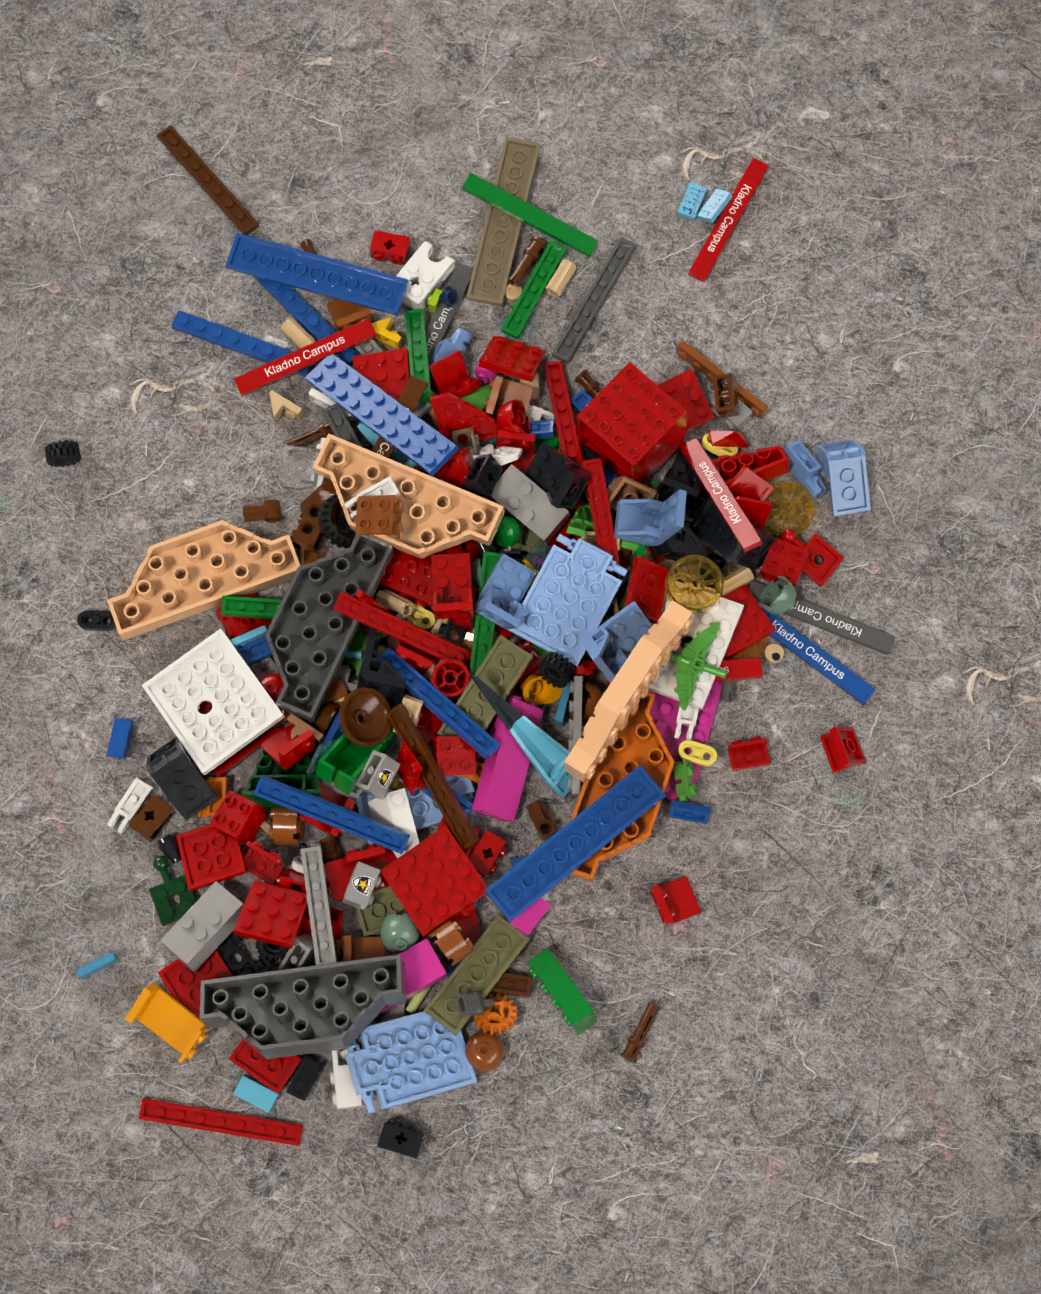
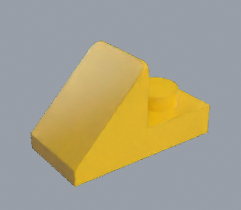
(384, 334)

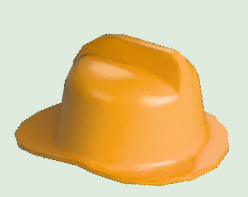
(538, 691)

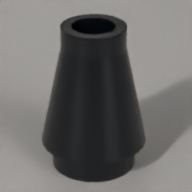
(169, 848)

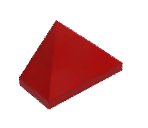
(728, 438)

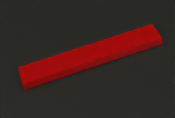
(601, 508)

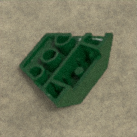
(293, 776)

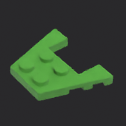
(583, 520)

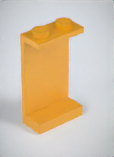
(169, 1020)

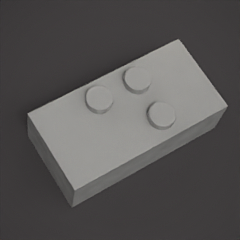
(529, 504)
(203, 926)

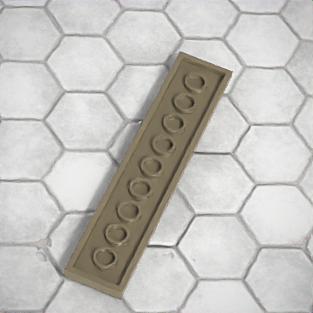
(501, 230)

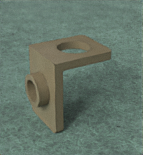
(473, 440)

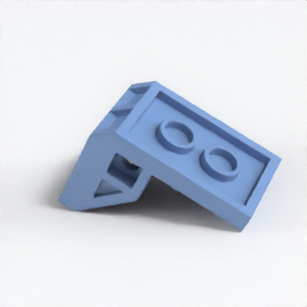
(847, 474)
(650, 520)
(503, 593)
(615, 638)

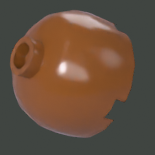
(590, 697)
(484, 1051)

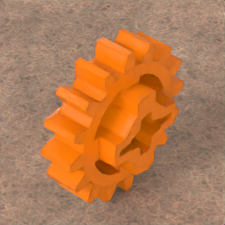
(494, 1016)

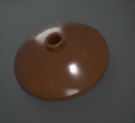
(373, 722)

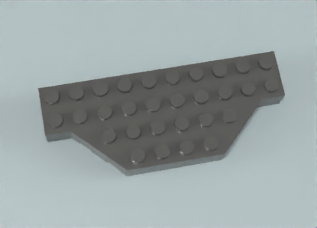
(310, 636)
(304, 1006)

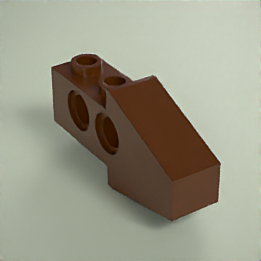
(309, 506)

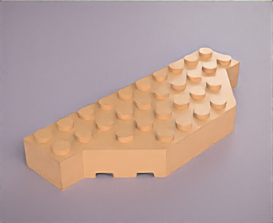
(434, 511)
(196, 571)
(626, 690)

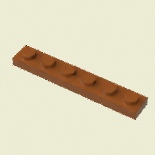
(701, 364)

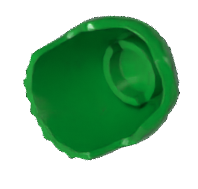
(508, 532)

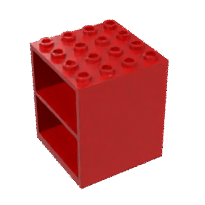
(632, 425)

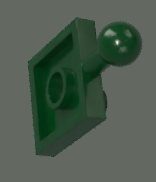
(162, 893)

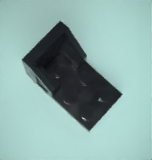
(558, 476)
(683, 476)
(713, 530)
(675, 547)
(386, 679)
(180, 778)

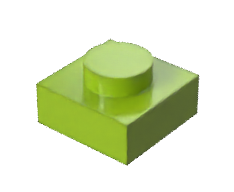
(433, 300)

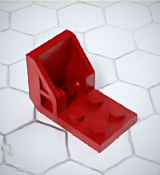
(452, 586)

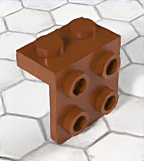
(347, 314)
(505, 391)
(379, 515)
(361, 948)

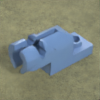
(445, 347)
(806, 469)

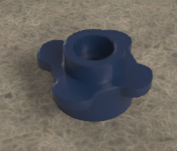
(449, 297)

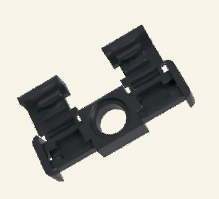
(229, 949)

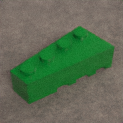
(562, 991)

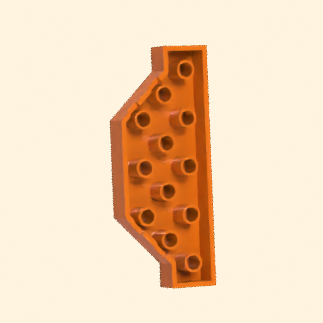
(635, 746)

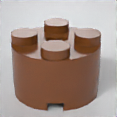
(286, 827)
(451, 942)

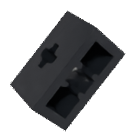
(483, 476)
(389, 1142)

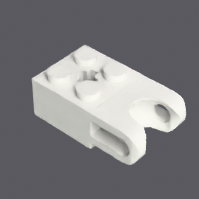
(424, 276)
(345, 1094)

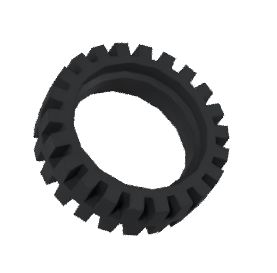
(327, 526)

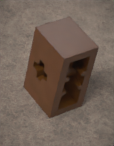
(726, 395)
(147, 827)

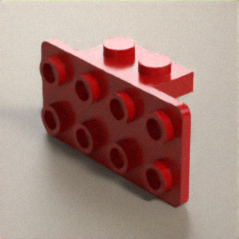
(410, 578)
(340, 870)

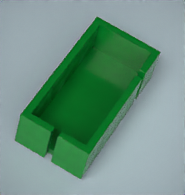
(346, 761)

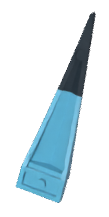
(539, 747)

